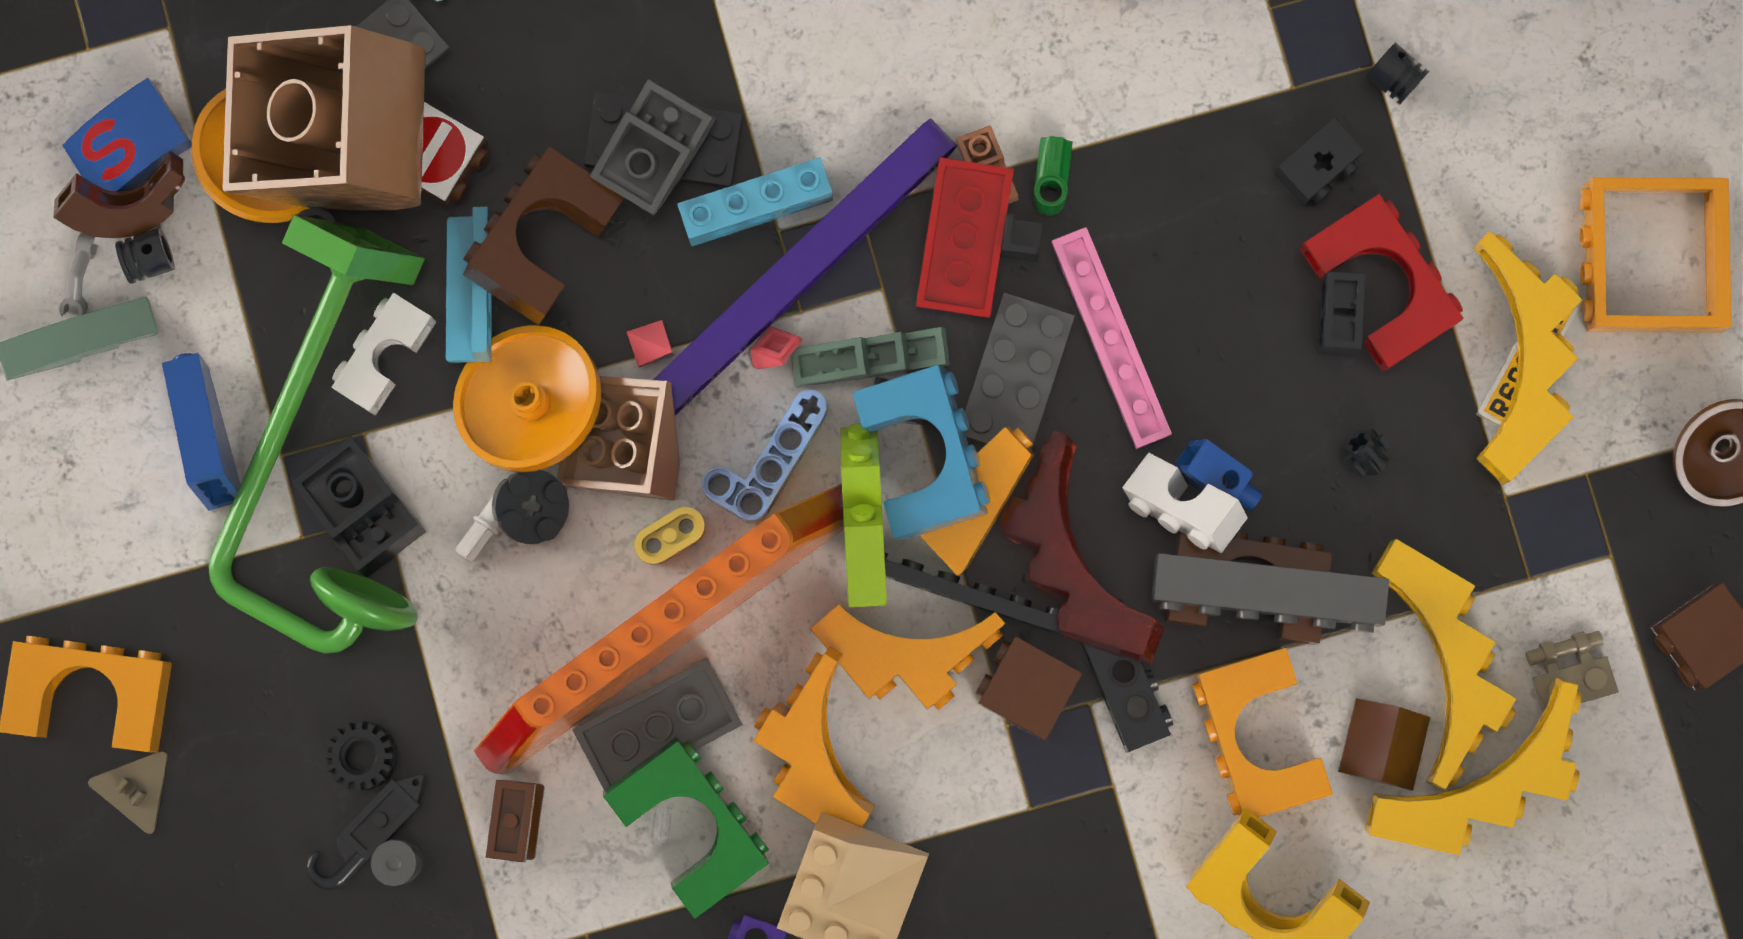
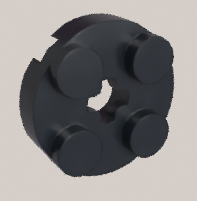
(545, 522)

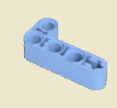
(773, 453)

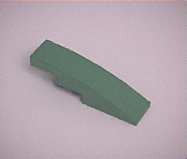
(76, 338)
(869, 357)

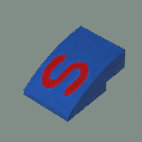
(127, 139)

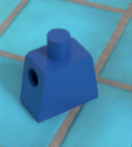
(1206, 464)

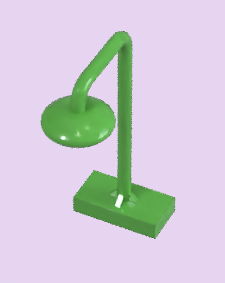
(362, 602)

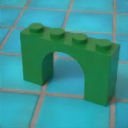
(675, 773)

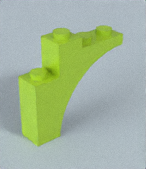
(862, 517)

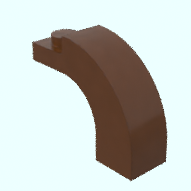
(120, 213)

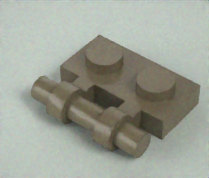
(1592, 676)

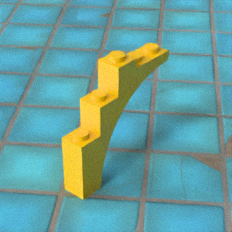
(1542, 358)
(1471, 701)
(1535, 767)

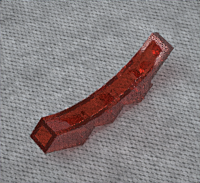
(1045, 525)

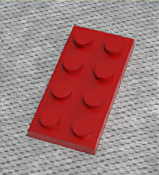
(964, 237)

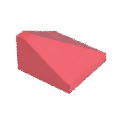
(650, 343)
(773, 348)

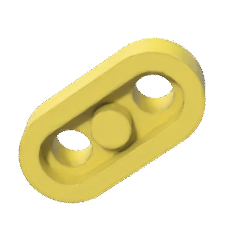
(669, 534)

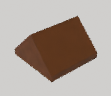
(1384, 744)

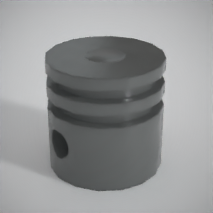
(396, 862)

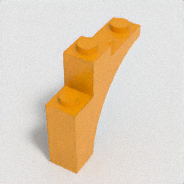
(922, 664)
(803, 739)

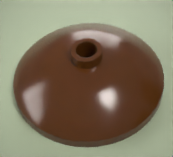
(1709, 471)

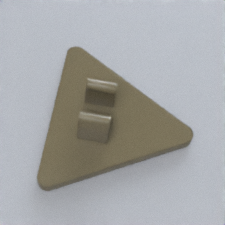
(135, 789)

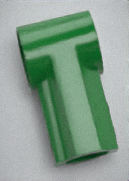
(1052, 173)

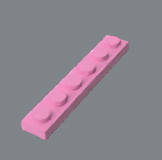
(1111, 338)

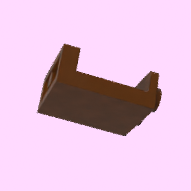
(515, 820)

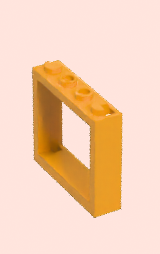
(1717, 256)

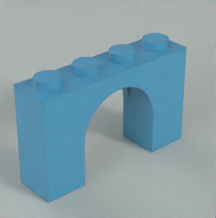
(956, 491)

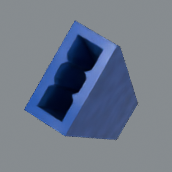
(201, 431)

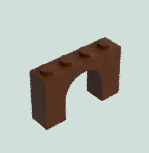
(551, 185)
(1271, 553)

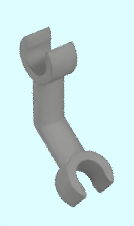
(84, 252)

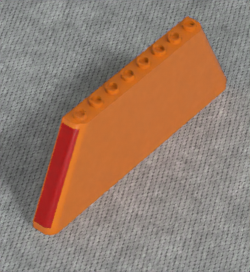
(661, 629)

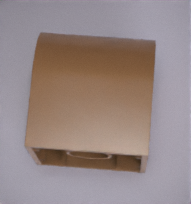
(325, 119)

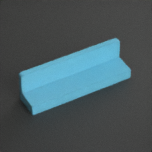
(466, 302)

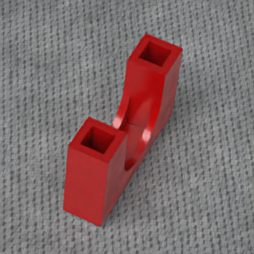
(1376, 230)

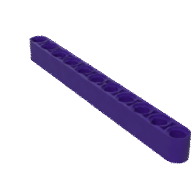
(806, 263)

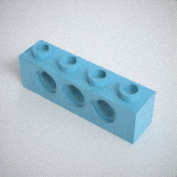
(755, 201)

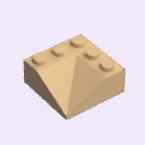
(851, 884)

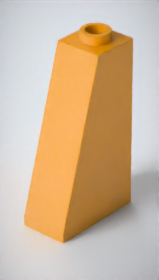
(1000, 468)

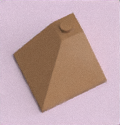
(630, 444)

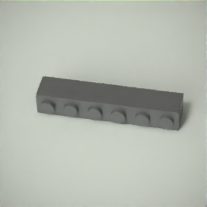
(1269, 591)

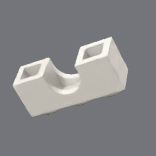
(394, 324)
(1207, 519)

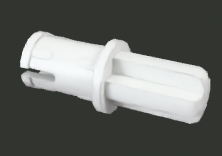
(478, 534)

